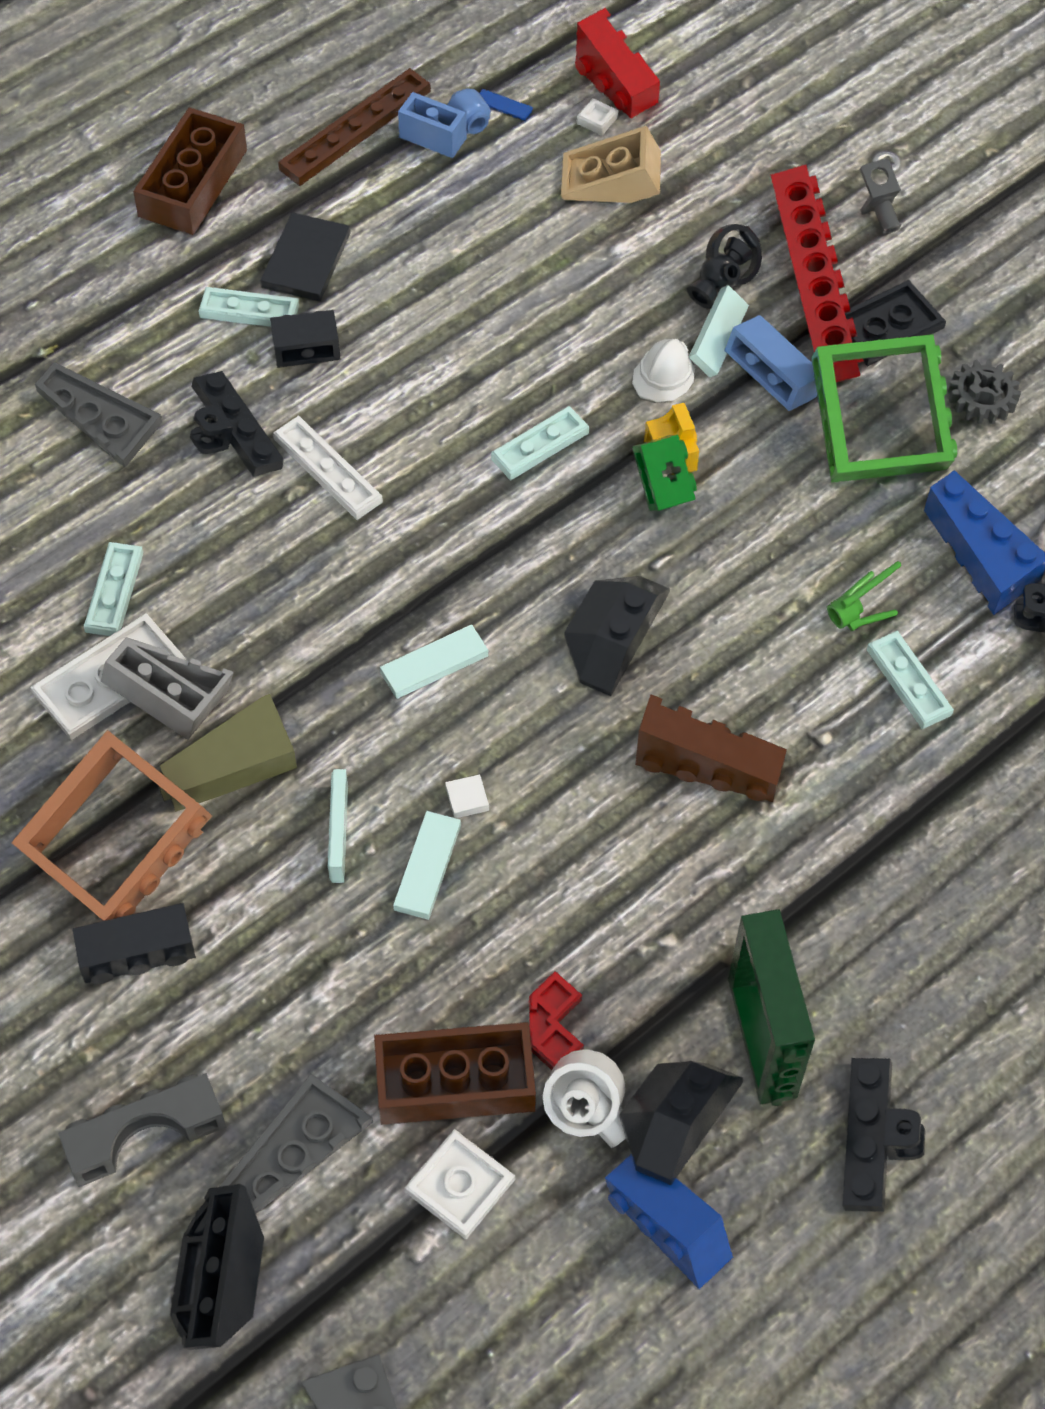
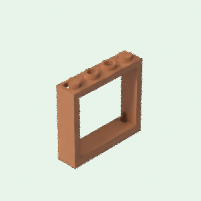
(74, 793)

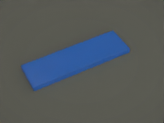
(506, 105)

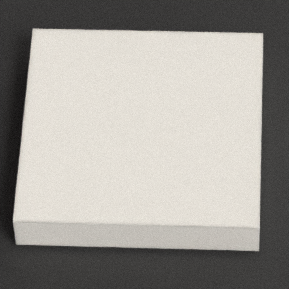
(460, 1184)

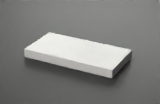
(75, 691)

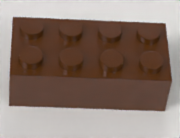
(190, 170)
(454, 1073)

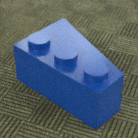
(673, 1219)

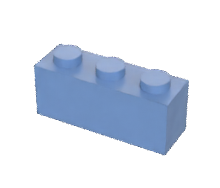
(773, 362)

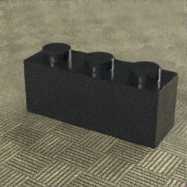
(133, 944)

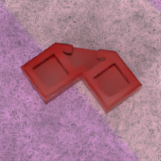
(546, 1009)

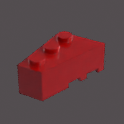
(613, 67)

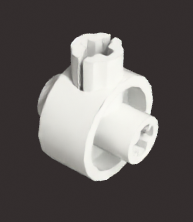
(586, 1096)

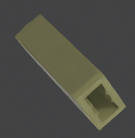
(233, 755)

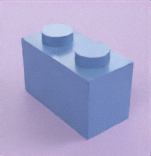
(432, 125)

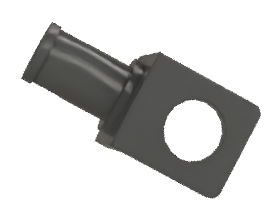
(881, 195)

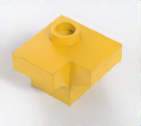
(678, 423)

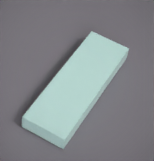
(245, 306)
(710, 345)
(539, 443)
(113, 589)
(434, 661)
(910, 680)
(337, 826)
(427, 865)

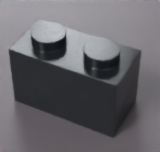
(305, 338)

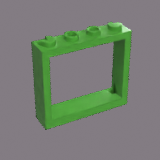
(831, 418)

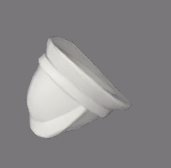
(664, 372)

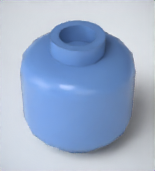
(476, 109)

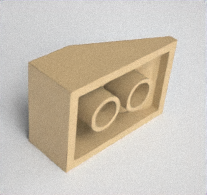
(613, 169)

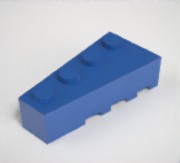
(984, 541)

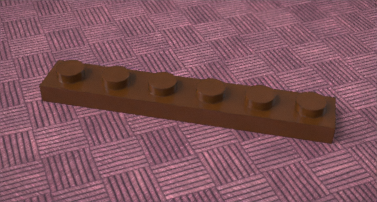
(352, 128)

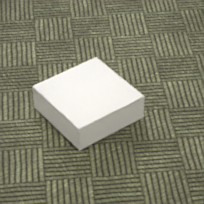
(597, 117)
(467, 796)

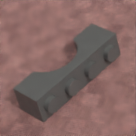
(96, 1143)

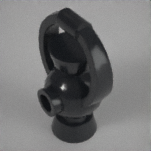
(724, 269)

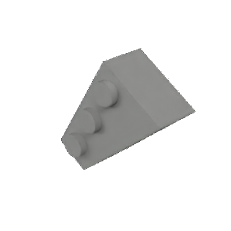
(165, 686)

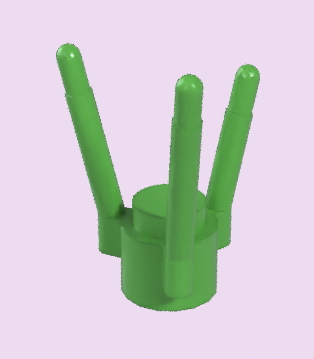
(847, 609)

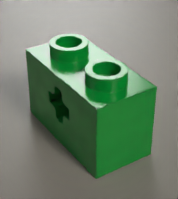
(654, 458)

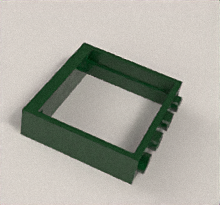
(770, 1007)

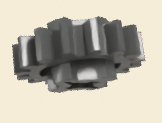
(984, 392)

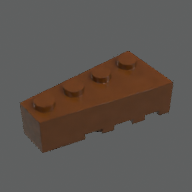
(707, 753)

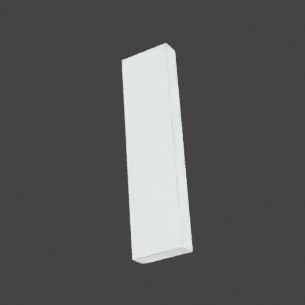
(327, 467)

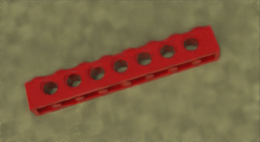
(813, 264)

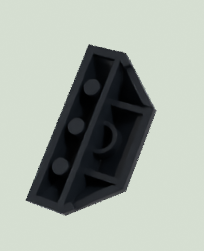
(611, 628)
(674, 1115)
(217, 1269)

